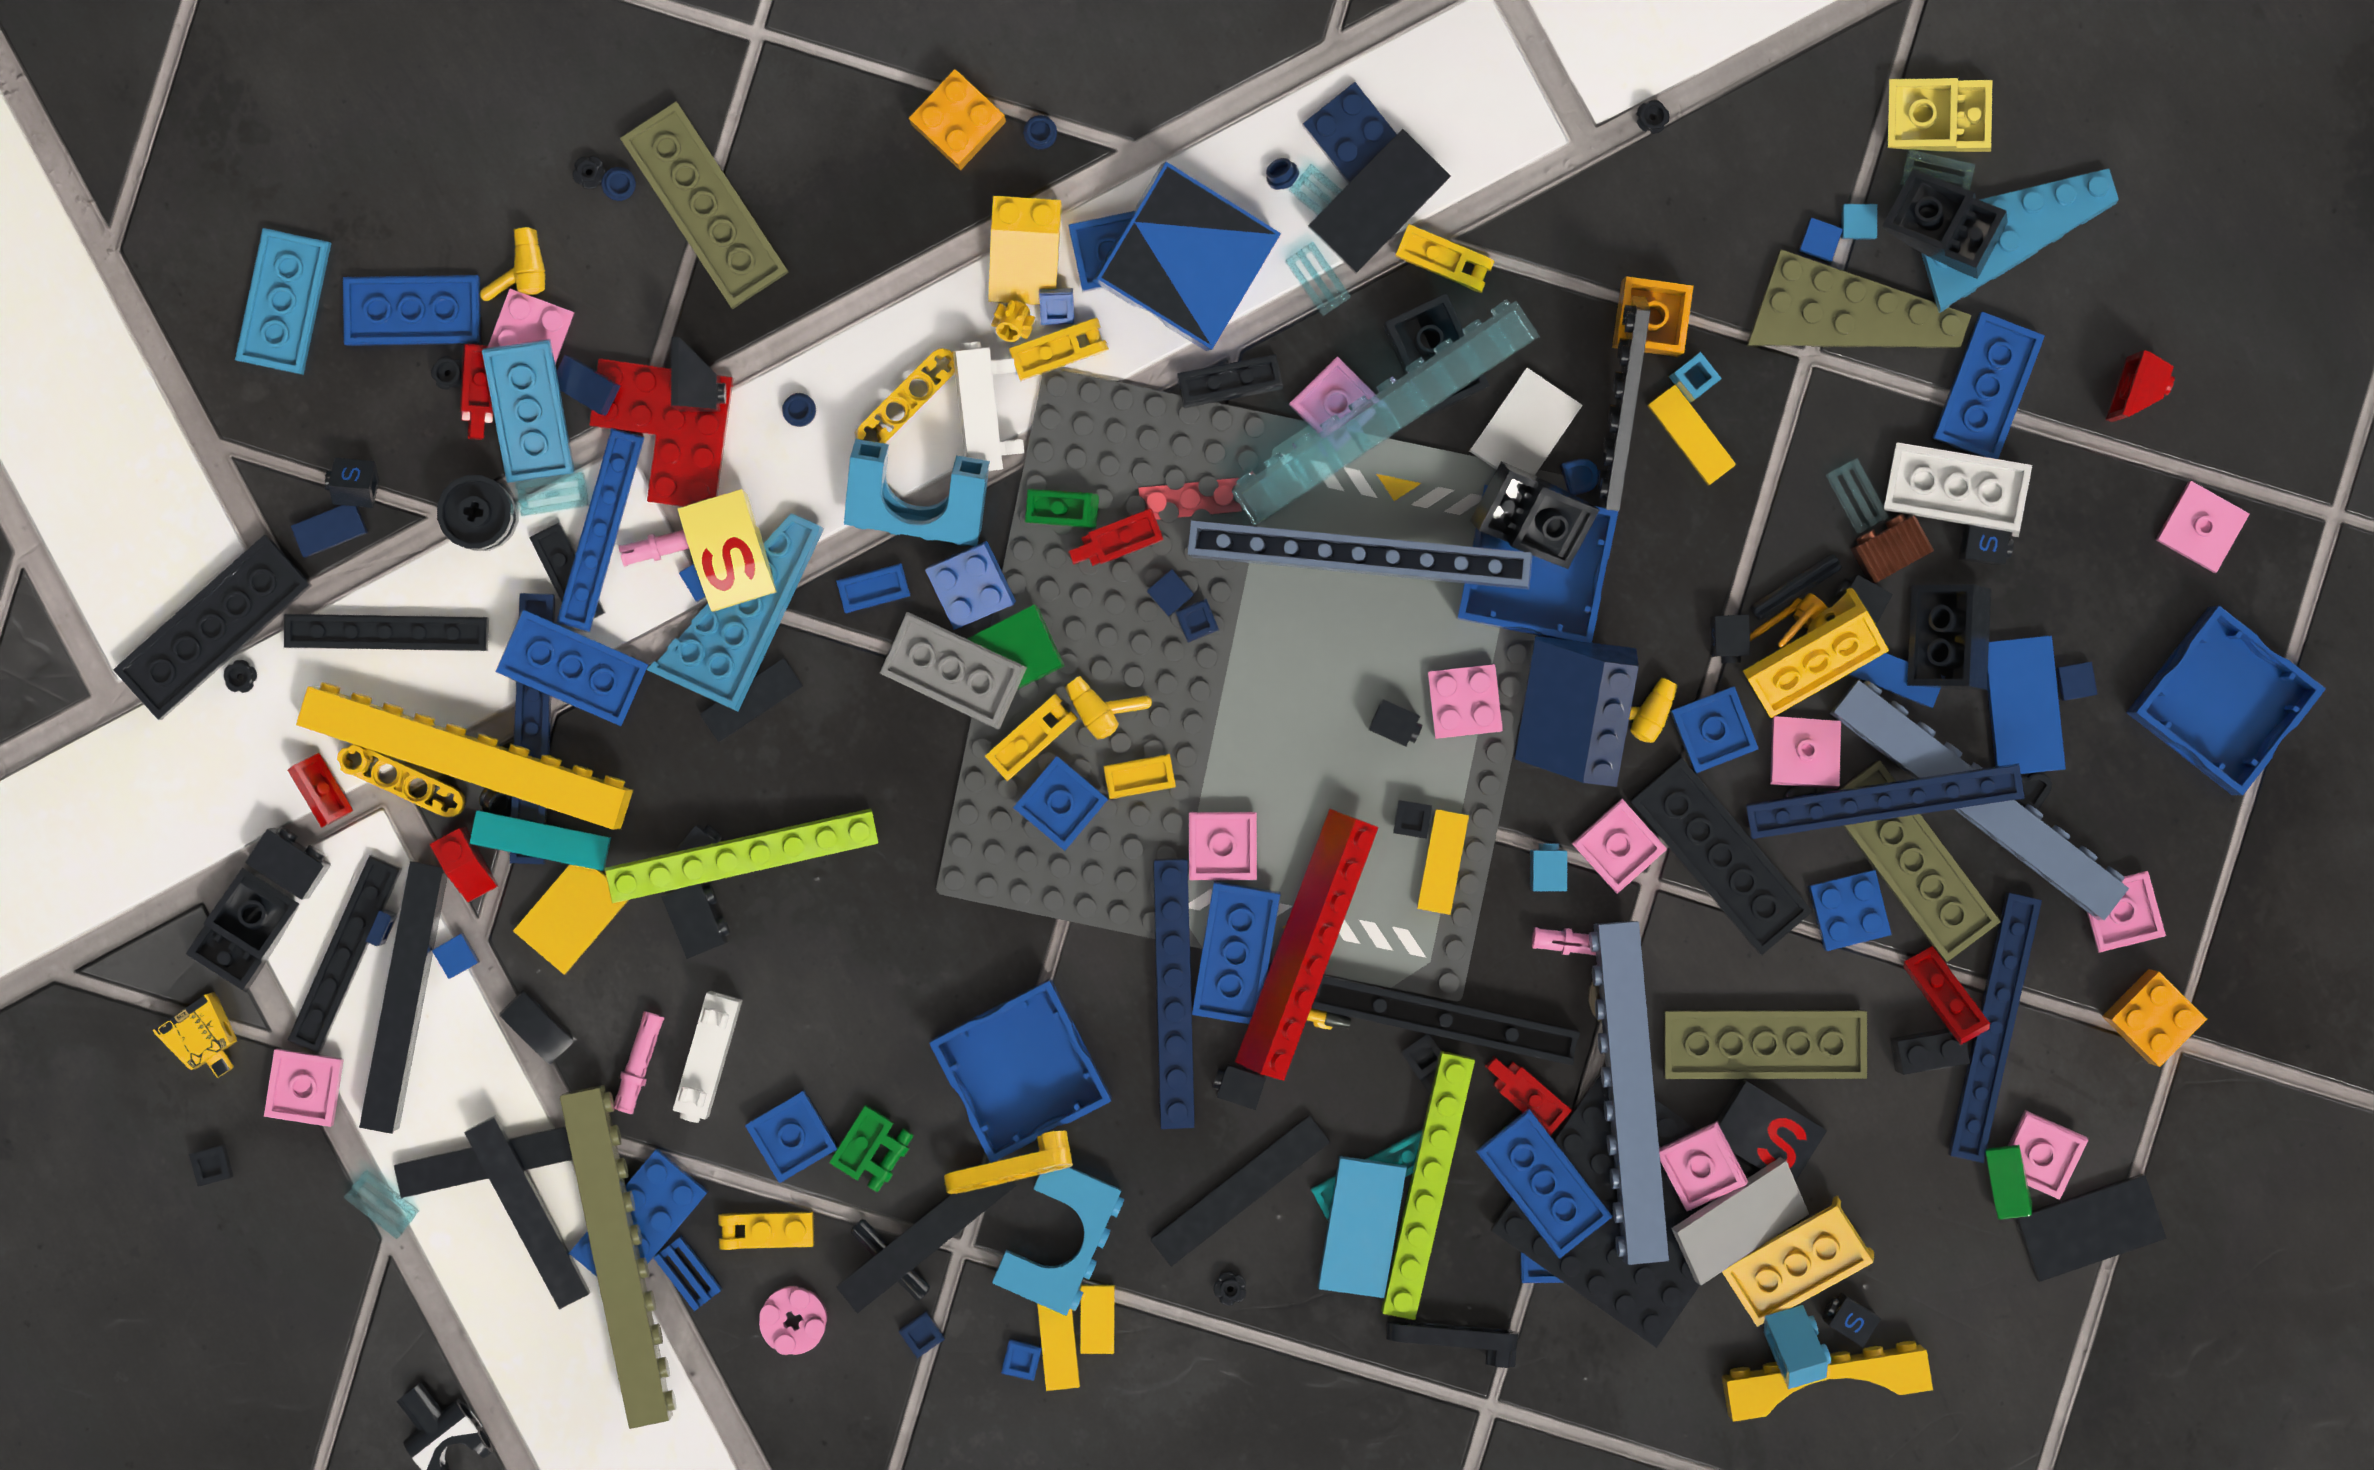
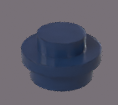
(1040, 132)
(1282, 174)
(618, 183)
(799, 410)

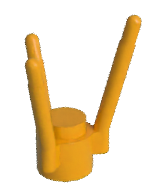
(1805, 612)

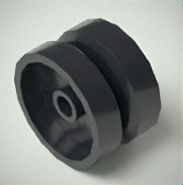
(458, 507)

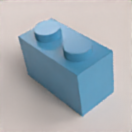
(1796, 1346)

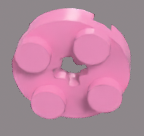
(774, 1314)

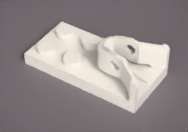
(1958, 487)

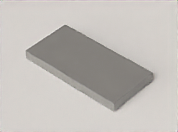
(953, 670)
(1740, 1221)

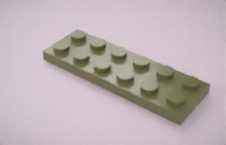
(704, 205)
(1922, 874)
(1765, 1044)

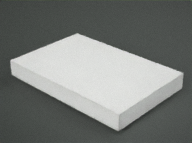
(1526, 424)

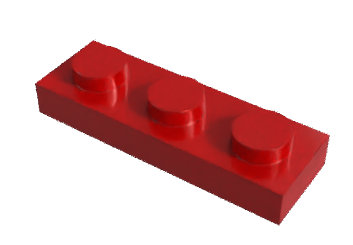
(1946, 995)

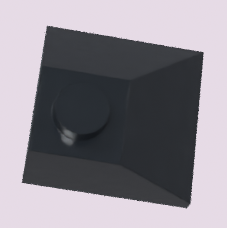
(693, 382)

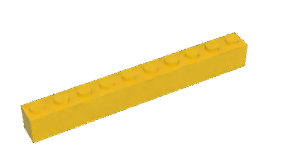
(465, 757)

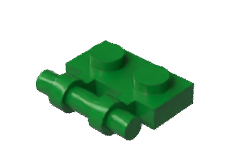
(863, 1141)

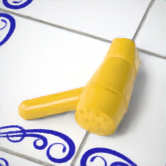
(527, 269)
(1653, 713)
(1097, 714)

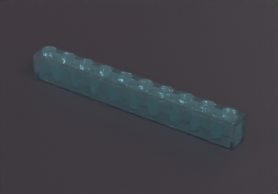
(1386, 412)

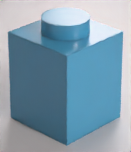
(1695, 377)
(1548, 868)

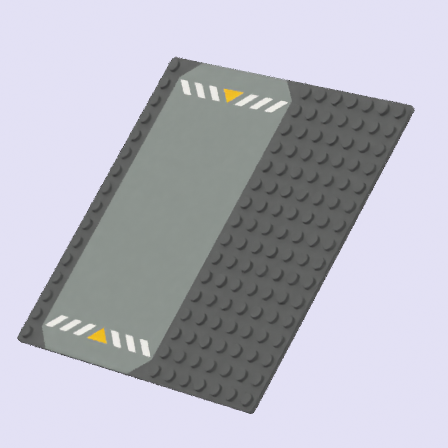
(1252, 714)

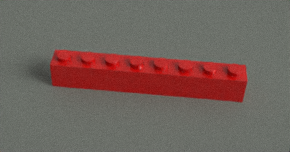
(1306, 945)

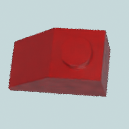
(464, 864)

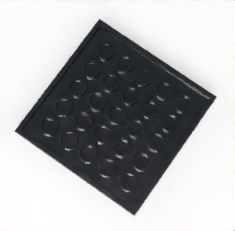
(1639, 1296)

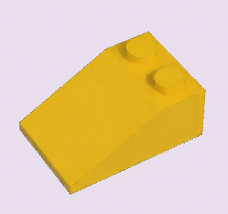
(1023, 248)

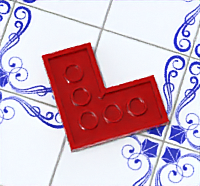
(686, 443)

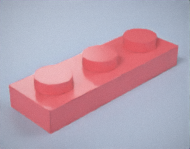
(1189, 498)

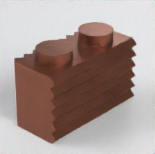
(1892, 548)

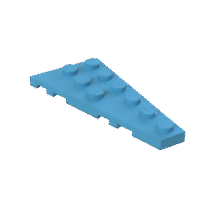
(2034, 220)
(726, 646)

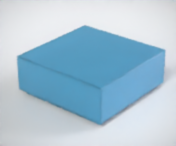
(1859, 221)

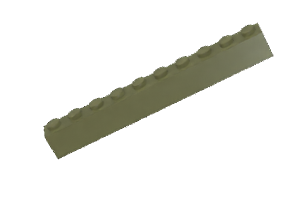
(617, 1256)

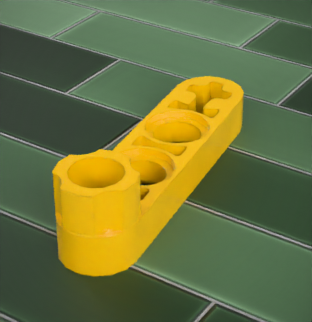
(904, 397)
(401, 784)
(1052, 1156)

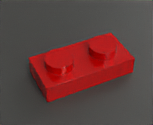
(320, 790)

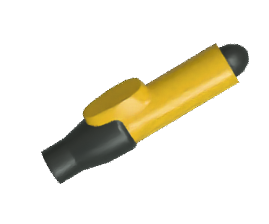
(1327, 1019)

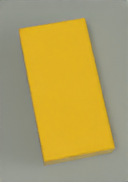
(1139, 776)
(1097, 1319)

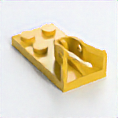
(1819, 657)
(1799, 1263)

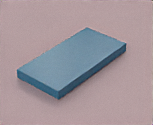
(283, 301)
(528, 410)
(1361, 1227)

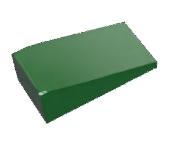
(1062, 508)
(2009, 1182)

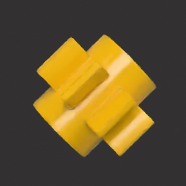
(1013, 321)

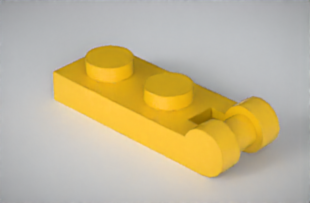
(1443, 257)
(1057, 349)
(1030, 738)
(767, 1230)

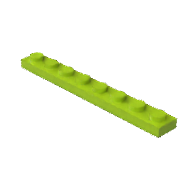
(741, 855)
(1428, 1185)

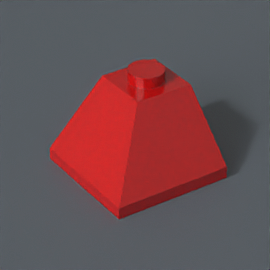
(2141, 384)

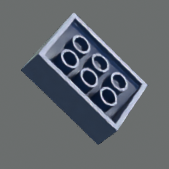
(1577, 709)

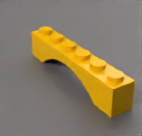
(1899, 1369)

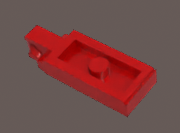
(475, 393)
(1118, 539)
(1528, 1093)

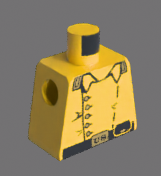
(200, 1035)

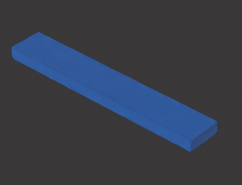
(600, 530)

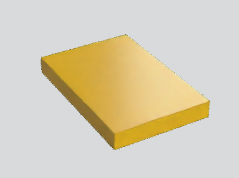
(569, 916)

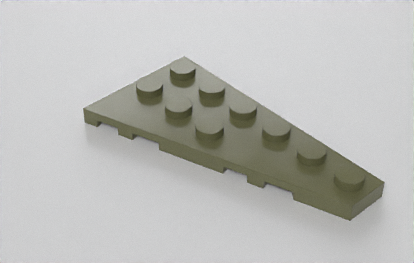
(1833, 308)

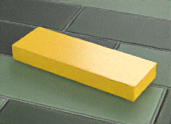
(1691, 435)
(1442, 862)
(1058, 1349)

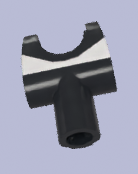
(440, 1429)

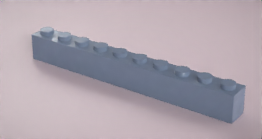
(1360, 555)
(2006, 822)
(1629, 1092)

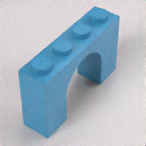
(874, 505)
(1059, 1284)

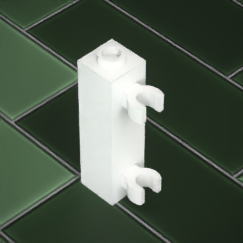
(978, 404)
(707, 1056)

